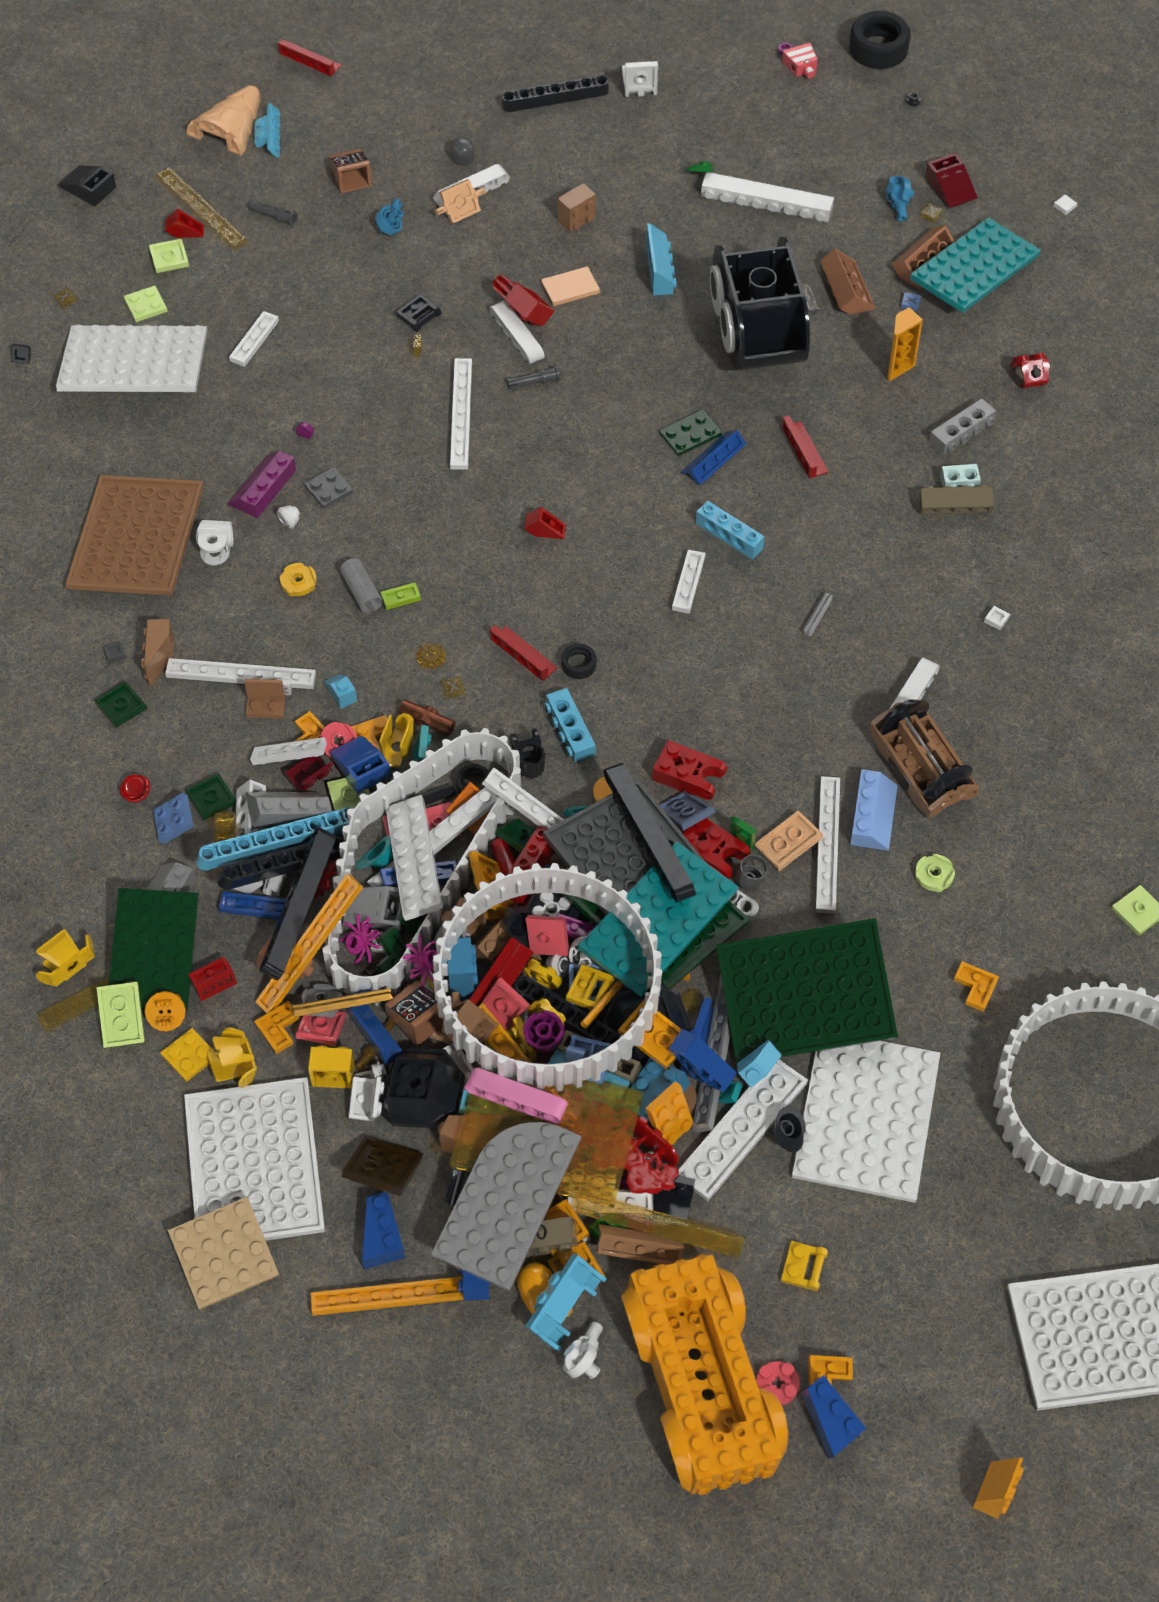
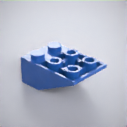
(361, 763)

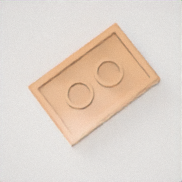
(570, 286)
(788, 840)

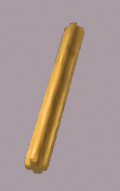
(341, 1002)

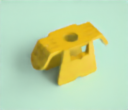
(402, 733)
(61, 955)
(232, 1057)

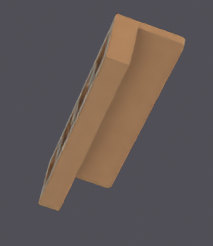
(638, 1245)

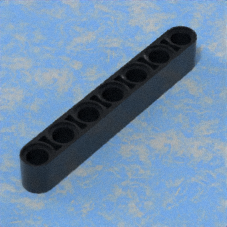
(555, 93)
(271, 863)
(592, 1032)

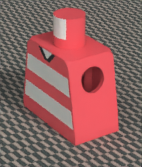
(801, 60)

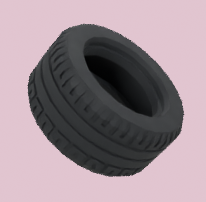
(879, 54)

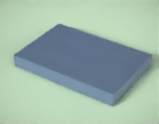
(686, 810)

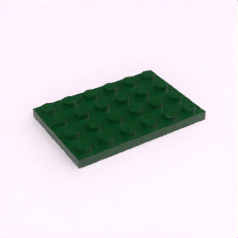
(154, 941)

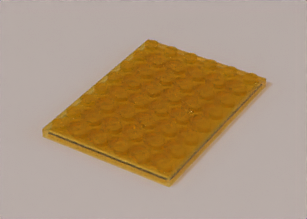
(597, 1112)

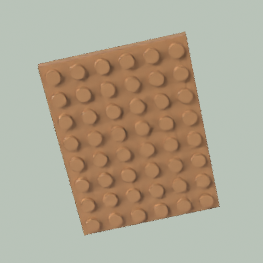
(135, 535)

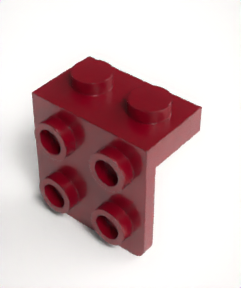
(306, 772)

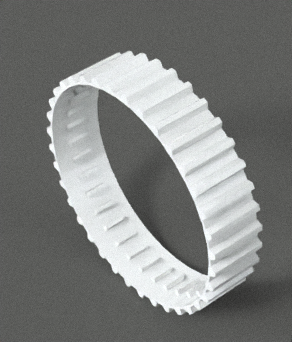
(549, 881)
(1065, 1179)

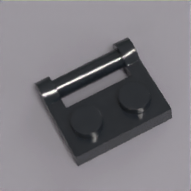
(415, 309)

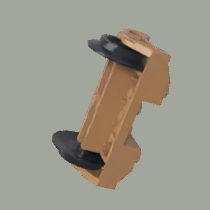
(907, 739)

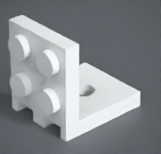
(647, 83)

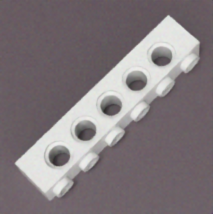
(244, 823)

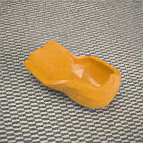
(531, 1282)

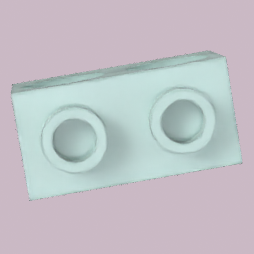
(960, 475)

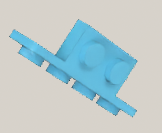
(267, 130)

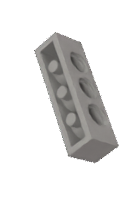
(962, 426)

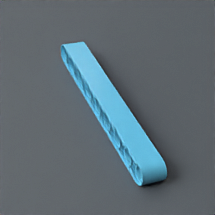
(268, 837)

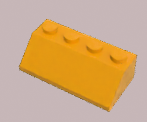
(904, 343)

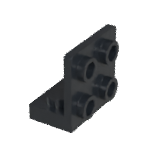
(677, 1200)

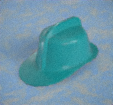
(378, 856)

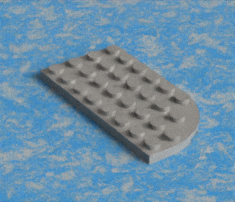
(506, 1201)

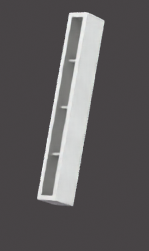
(767, 197)

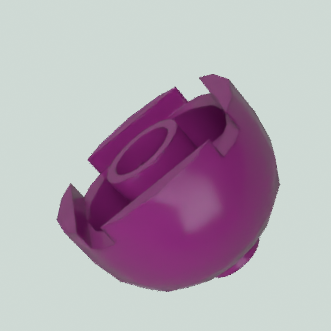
(544, 1031)

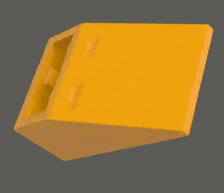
(999, 1486)

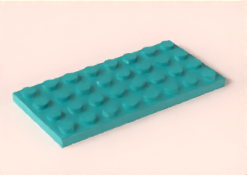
(975, 265)
(674, 923)

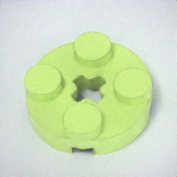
(935, 862)

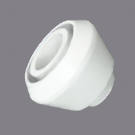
(288, 515)
(559, 963)

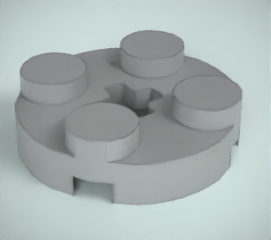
(319, 992)

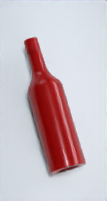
(503, 855)

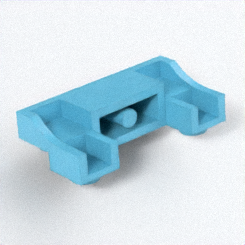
(559, 1299)

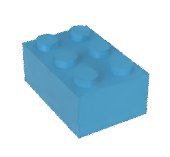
(463, 969)
(654, 1081)

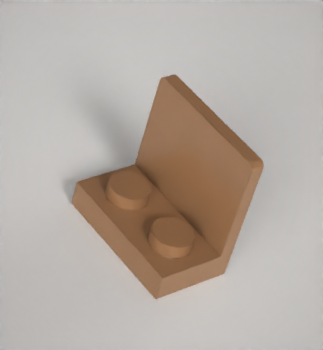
(265, 698)

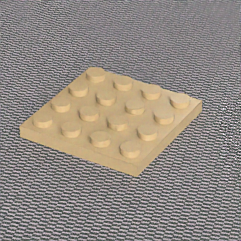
(223, 1253)

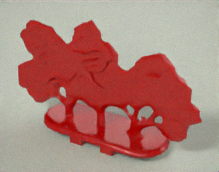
(641, 1176)

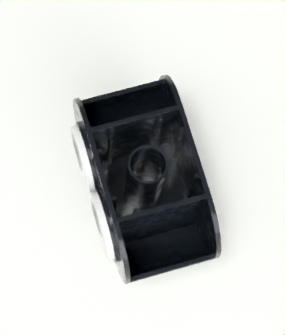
(760, 306)

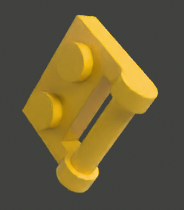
(584, 984)
(797, 1263)

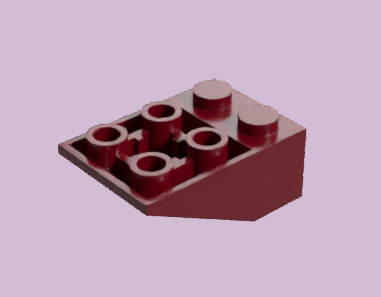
(951, 180)

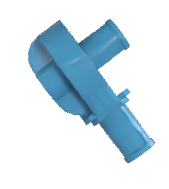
(899, 195)
(390, 217)

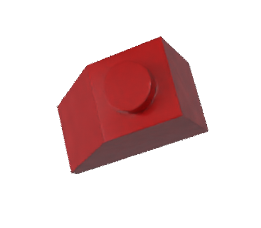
(183, 226)
(544, 524)

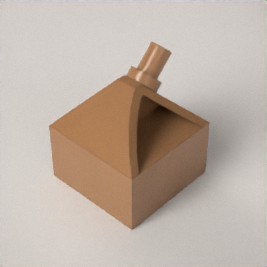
(476, 1020)

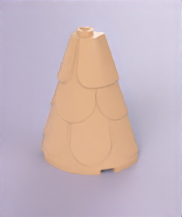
(229, 119)

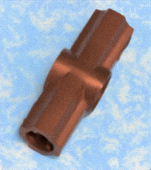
(429, 717)

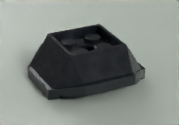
(627, 1001)
(433, 1099)

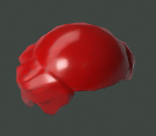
(135, 788)

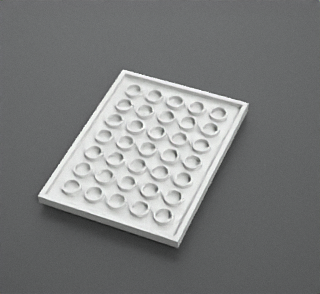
(132, 358)
(868, 1118)
(258, 1147)
(1089, 1335)

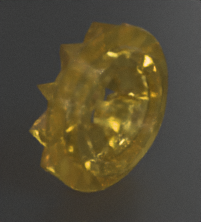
(424, 659)

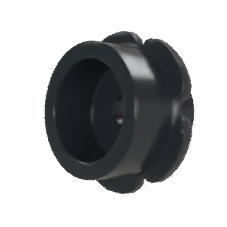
(913, 99)

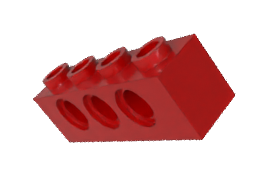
(536, 851)

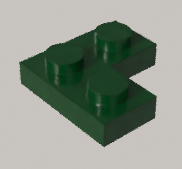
(394, 947)

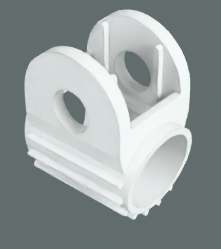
(213, 538)

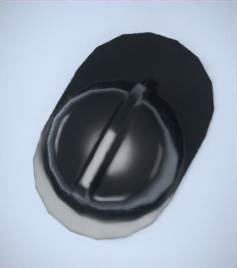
(515, 923)
(789, 1129)

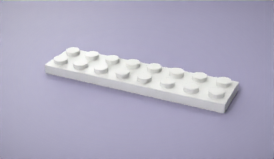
(413, 858)
(741, 1129)

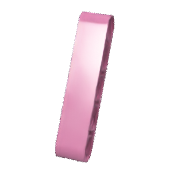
(516, 1095)

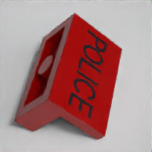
(213, 978)

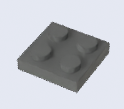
(328, 488)

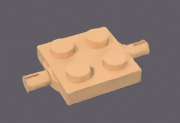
(460, 201)

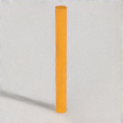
(602, 1004)

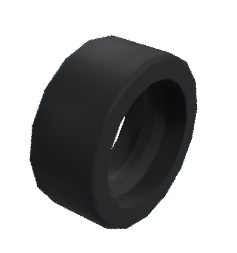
(579, 673)
(472, 769)

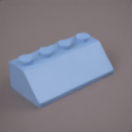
(874, 811)

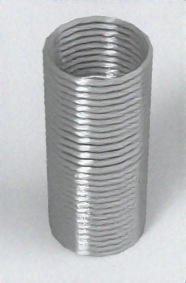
(361, 586)

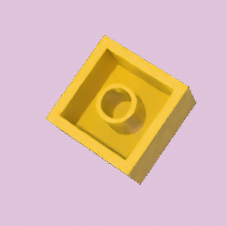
(331, 1067)

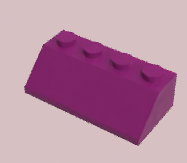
(263, 484)

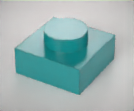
(731, 1093)

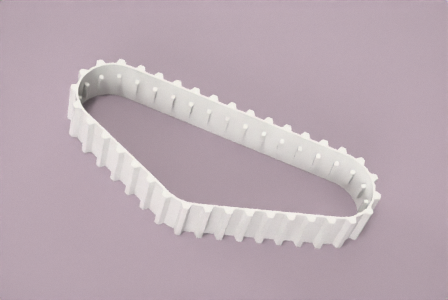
(373, 806)

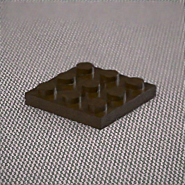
(382, 1165)

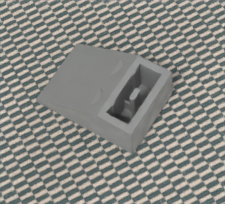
(379, 904)

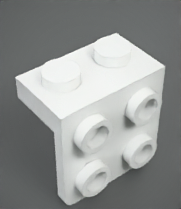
(365, 1098)

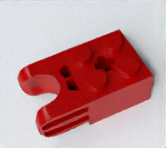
(525, 301)
(686, 769)
(716, 845)

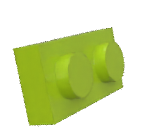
(400, 596)

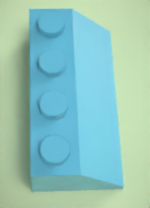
(660, 261)

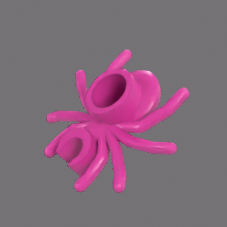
(358, 941)
(422, 961)

